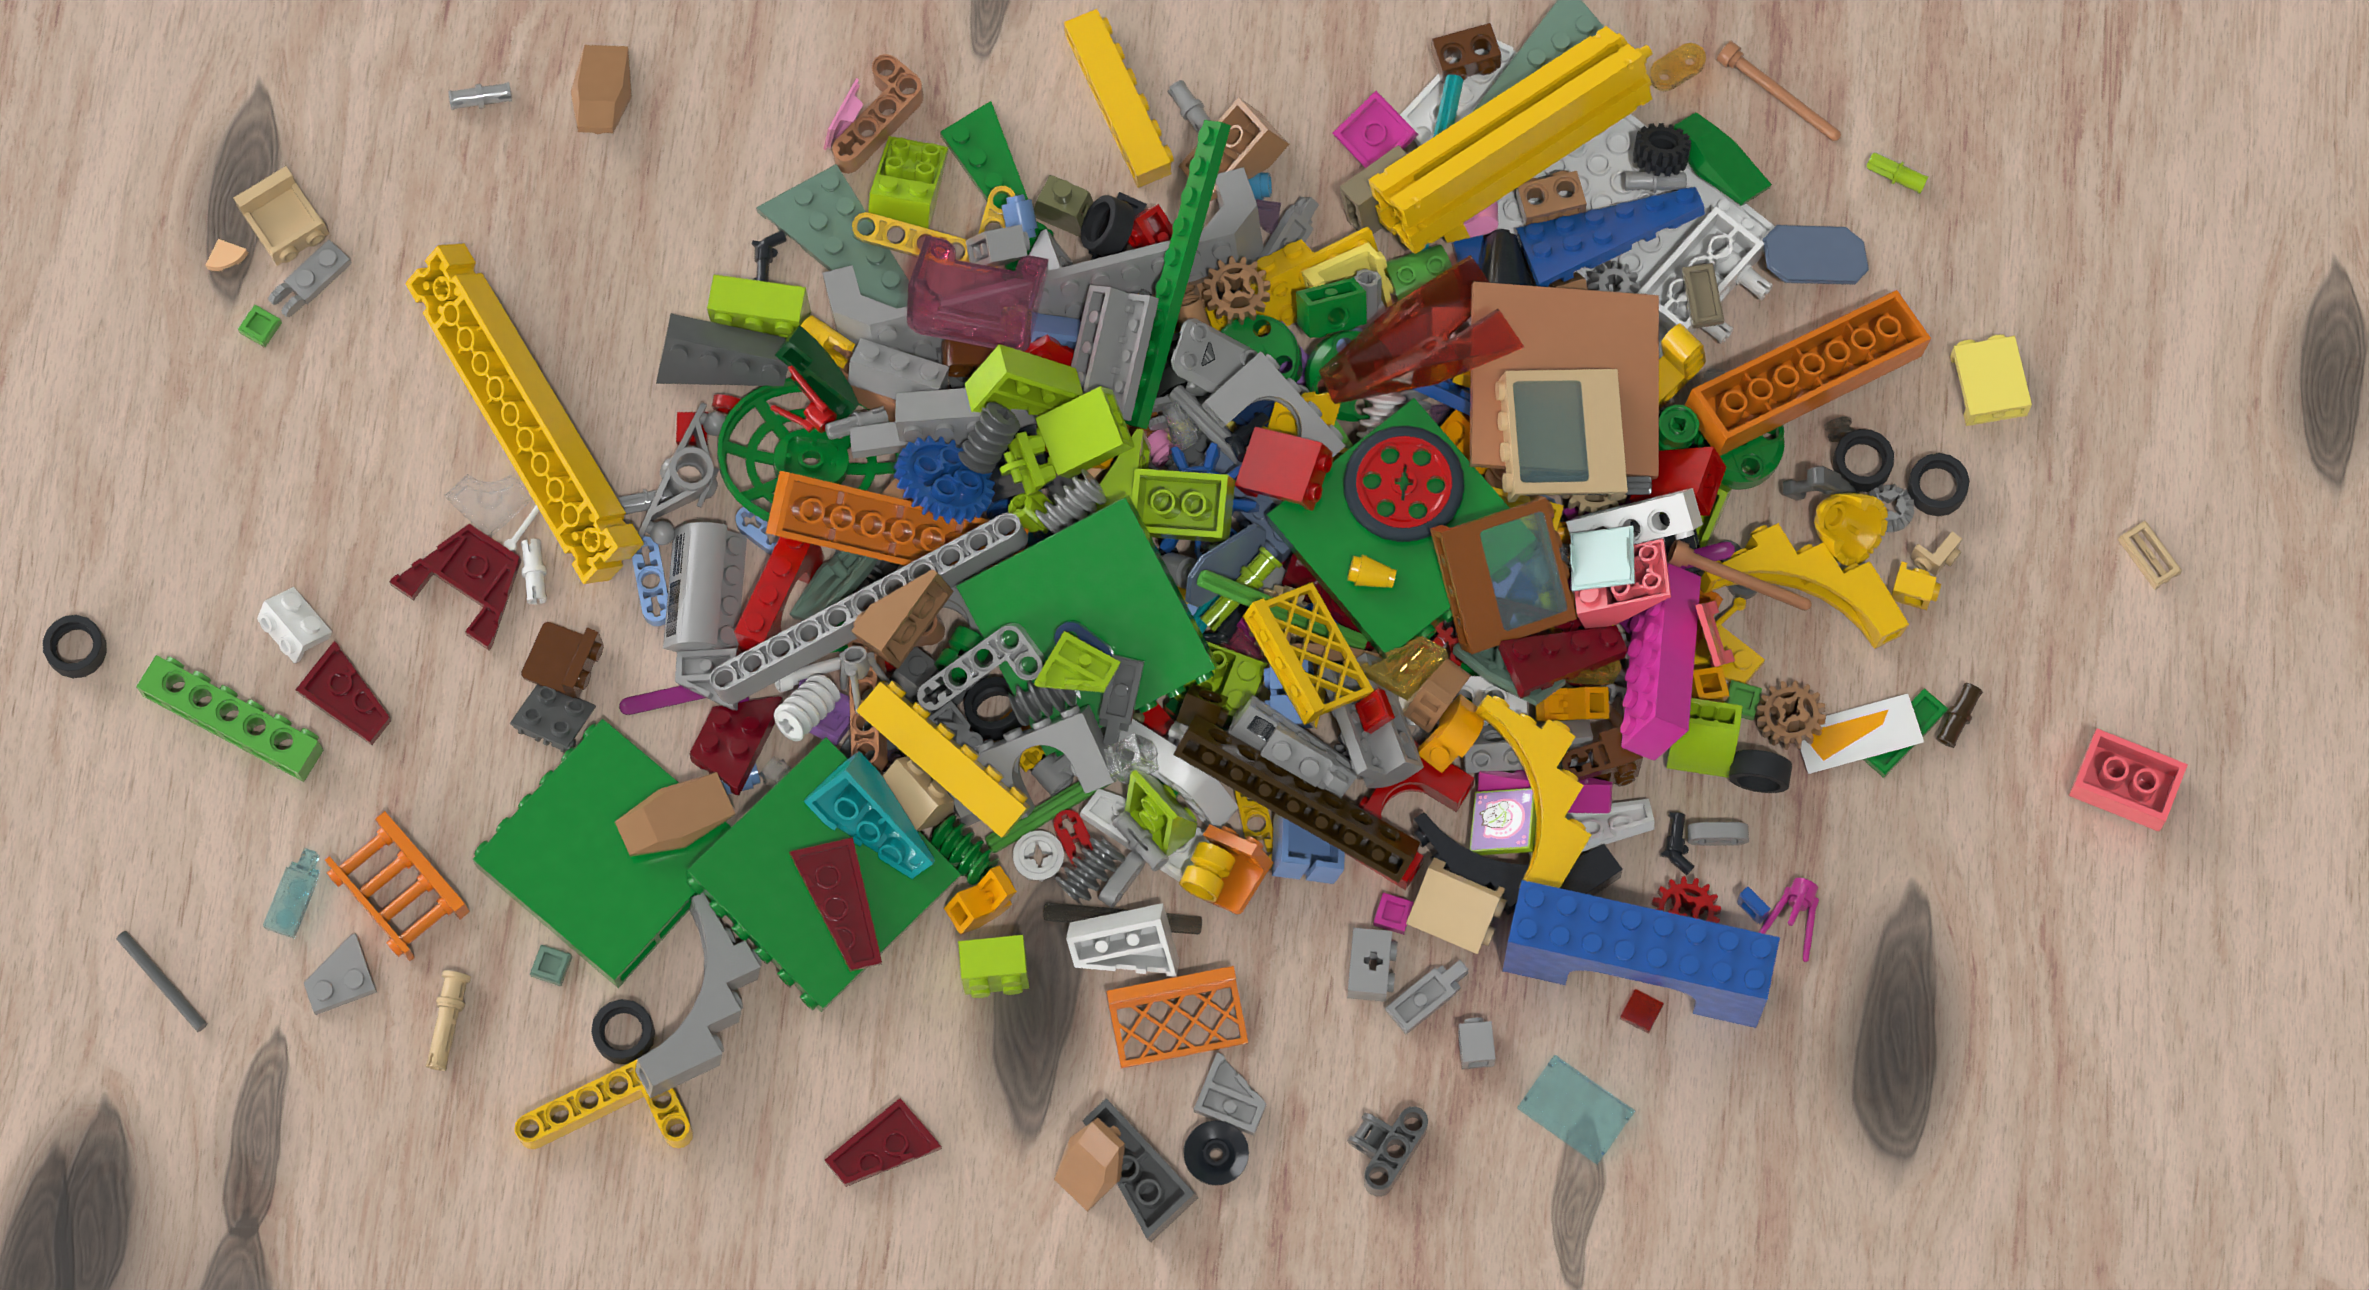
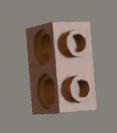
(1463, 47)

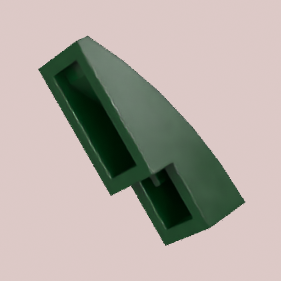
(819, 371)

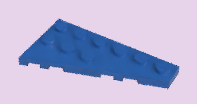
(1593, 237)

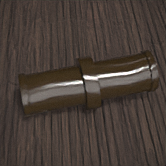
(1959, 715)

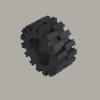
(1661, 149)

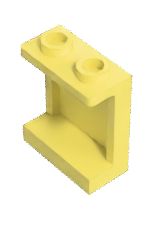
(1346, 266)
(1991, 379)

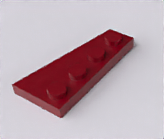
(839, 894)

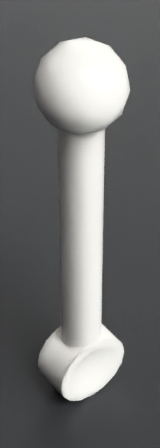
(511, 543)

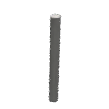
(161, 981)

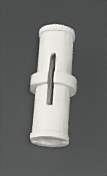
(533, 571)

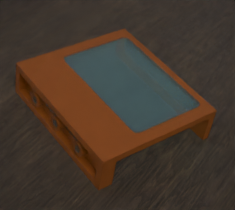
(1505, 575)

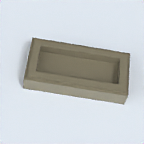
(1702, 295)

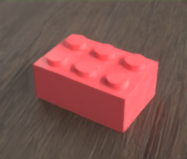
(2128, 780)

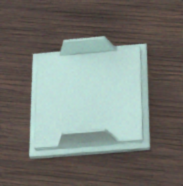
(1602, 558)

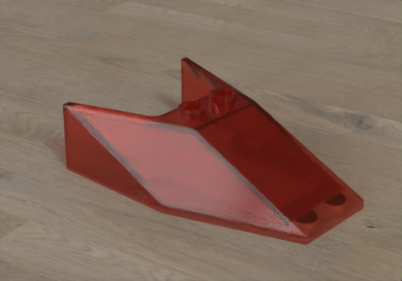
(1412, 340)

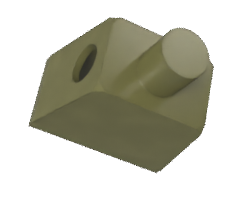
(1062, 205)

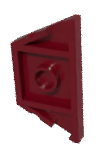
(734, 740)

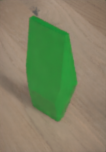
(1722, 161)

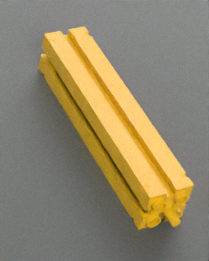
(1511, 138)

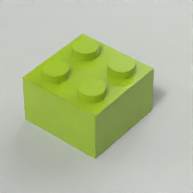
(993, 966)

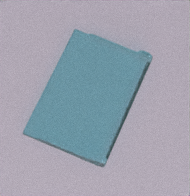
(1576, 1109)

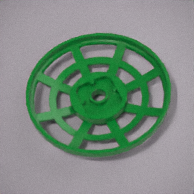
(789, 452)

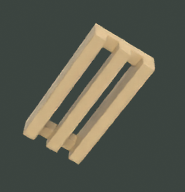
(2140, 562)

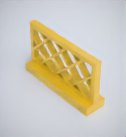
(1284, 656)

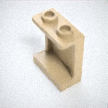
(281, 216)
(1456, 908)

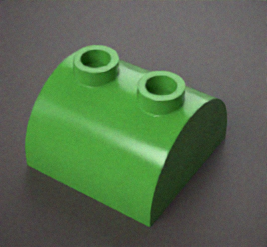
(1415, 270)

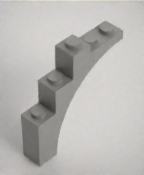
(692, 1047)

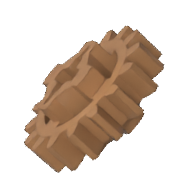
(1242, 279)
(1779, 707)

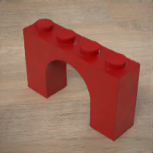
(763, 614)
(1448, 788)

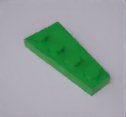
(984, 153)

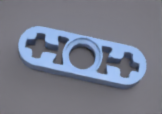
(646, 604)

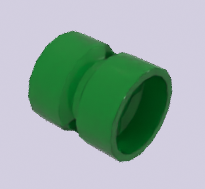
(1677, 428)
(960, 643)

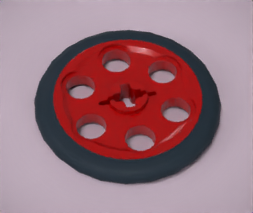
(1406, 441)

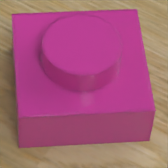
(1393, 913)

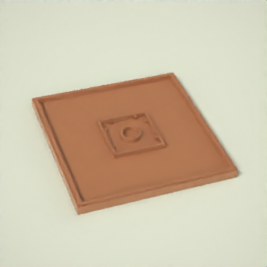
(1573, 333)

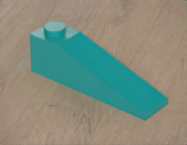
(866, 809)

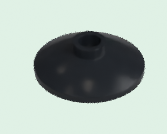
(1212, 1137)

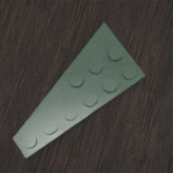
(1559, 31)
(820, 220)

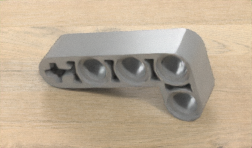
(976, 670)

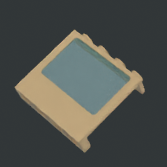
(1561, 433)

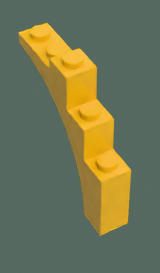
(1854, 591)
(1554, 791)

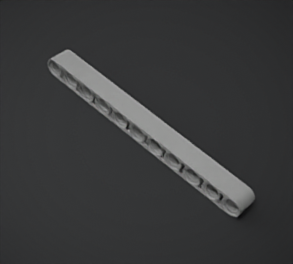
(824, 622)

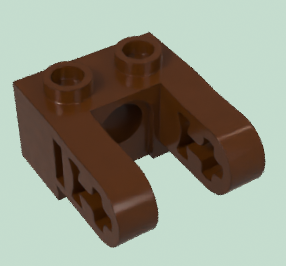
(1609, 760)

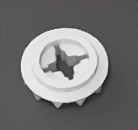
(1026, 847)

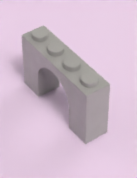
(1263, 381)
(1072, 733)

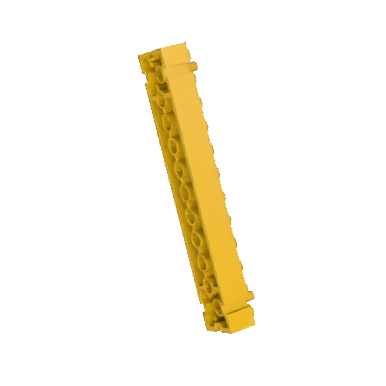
(524, 413)

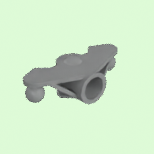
(684, 492)

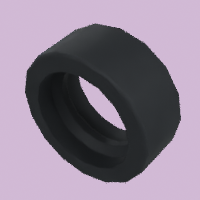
(1107, 226)
(1874, 440)
(1949, 464)
(58, 630)
(976, 695)
(1760, 771)
(609, 1011)

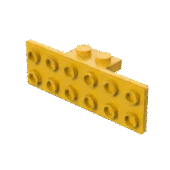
(1284, 273)

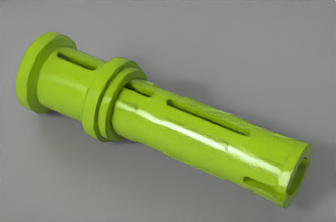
(1252, 577)

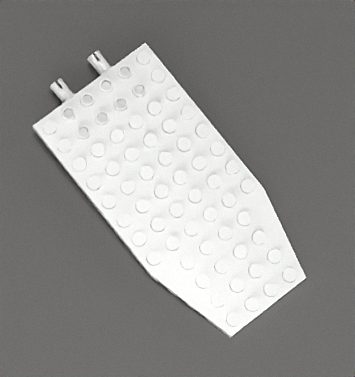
(1724, 235)

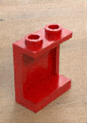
(1284, 467)
(1688, 469)

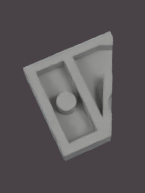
(694, 671)
(340, 978)
(1230, 1098)

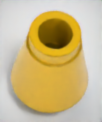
(1370, 573)

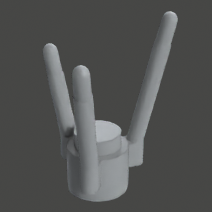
(856, 664)

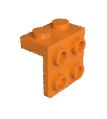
(1247, 871)

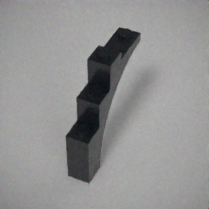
(1587, 876)

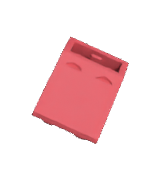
(1617, 603)

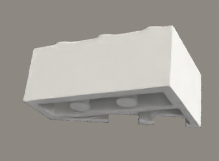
(1125, 940)

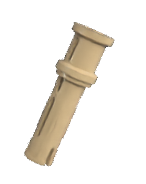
(449, 1006)

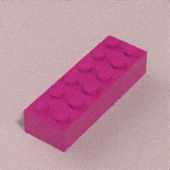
(1661, 669)

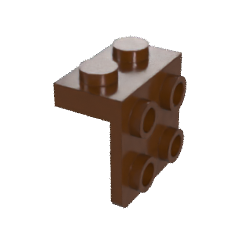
(563, 659)

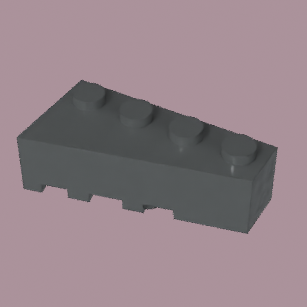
(719, 355)
(1147, 1181)

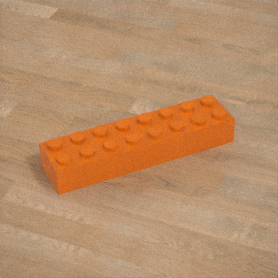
(1808, 372)
(859, 521)

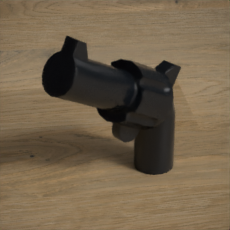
(765, 253)
(1241, 437)
(1228, 627)
(1675, 844)

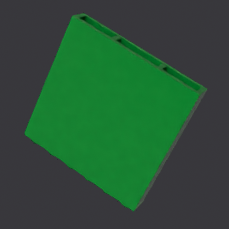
(1332, 536)
(1112, 584)
(572, 866)
(763, 894)

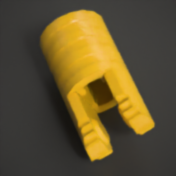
(828, 339)

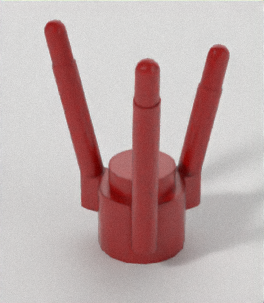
(816, 413)

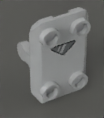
(1207, 357)

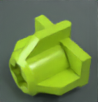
(1025, 507)

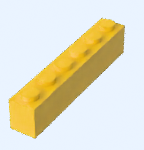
(1118, 98)
(943, 758)

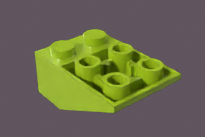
(908, 181)
(1234, 677)

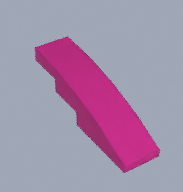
(1593, 797)

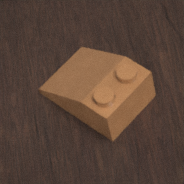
(1250, 143)
(900, 619)

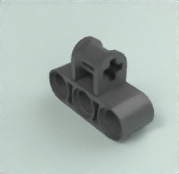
(1380, 1139)

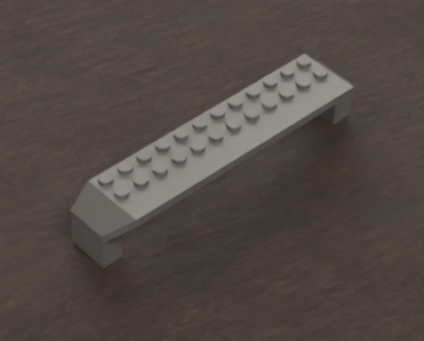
(1231, 232)

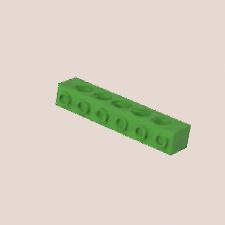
(295, 761)

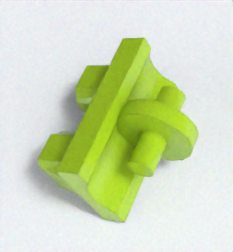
(1023, 464)

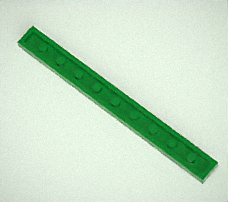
(1179, 262)

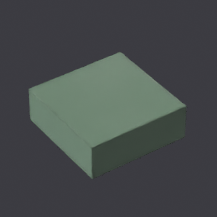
(551, 965)

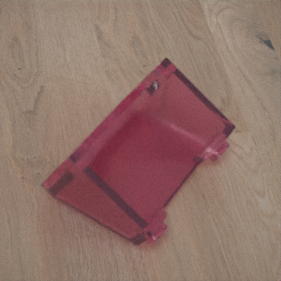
(974, 300)

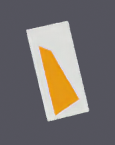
(1863, 734)

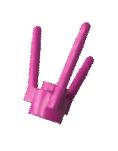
(1800, 897)

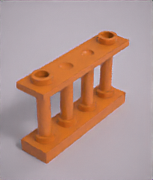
(407, 857)

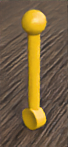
(1739, 604)

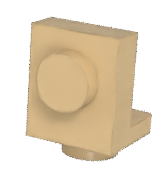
(1945, 554)

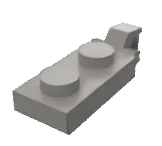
(1293, 226)
(1303, 760)
(1426, 996)

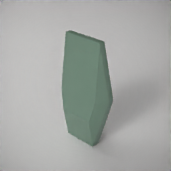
(832, 583)
(1492, 669)

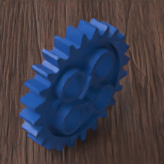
(941, 481)

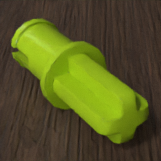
(1897, 172)

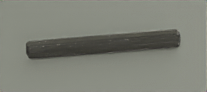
(1070, 913)

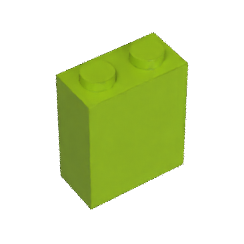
(1084, 432)
(1710, 740)

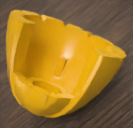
(1851, 525)

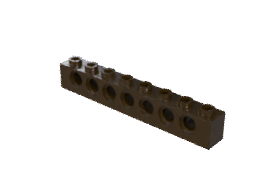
(1297, 800)

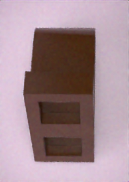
(963, 358)

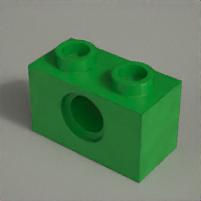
(1331, 308)

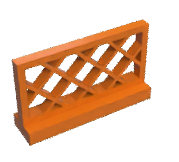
(1175, 988)

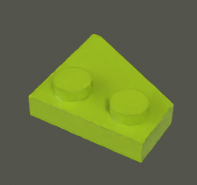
(1077, 667)

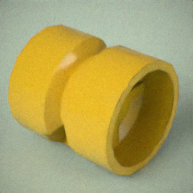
(1206, 874)

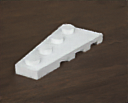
(1104, 809)
(1622, 822)

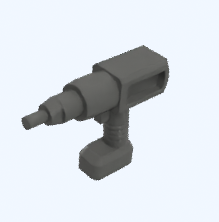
(1818, 479)

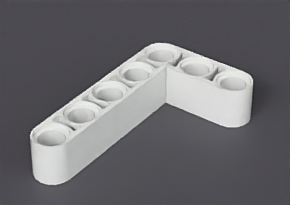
(1198, 789)

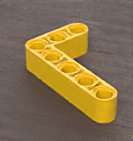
(914, 233)
(1680, 361)
(607, 1103)

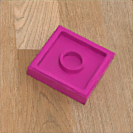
(1374, 130)

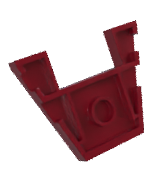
(473, 567)

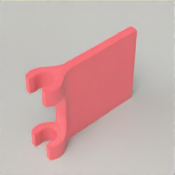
(1718, 655)

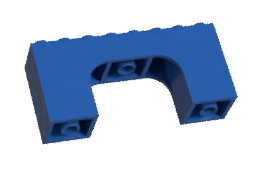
(1573, 931)

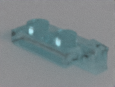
(293, 895)

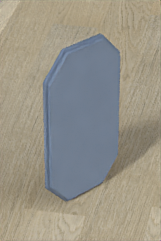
(1815, 254)
(1225, 561)

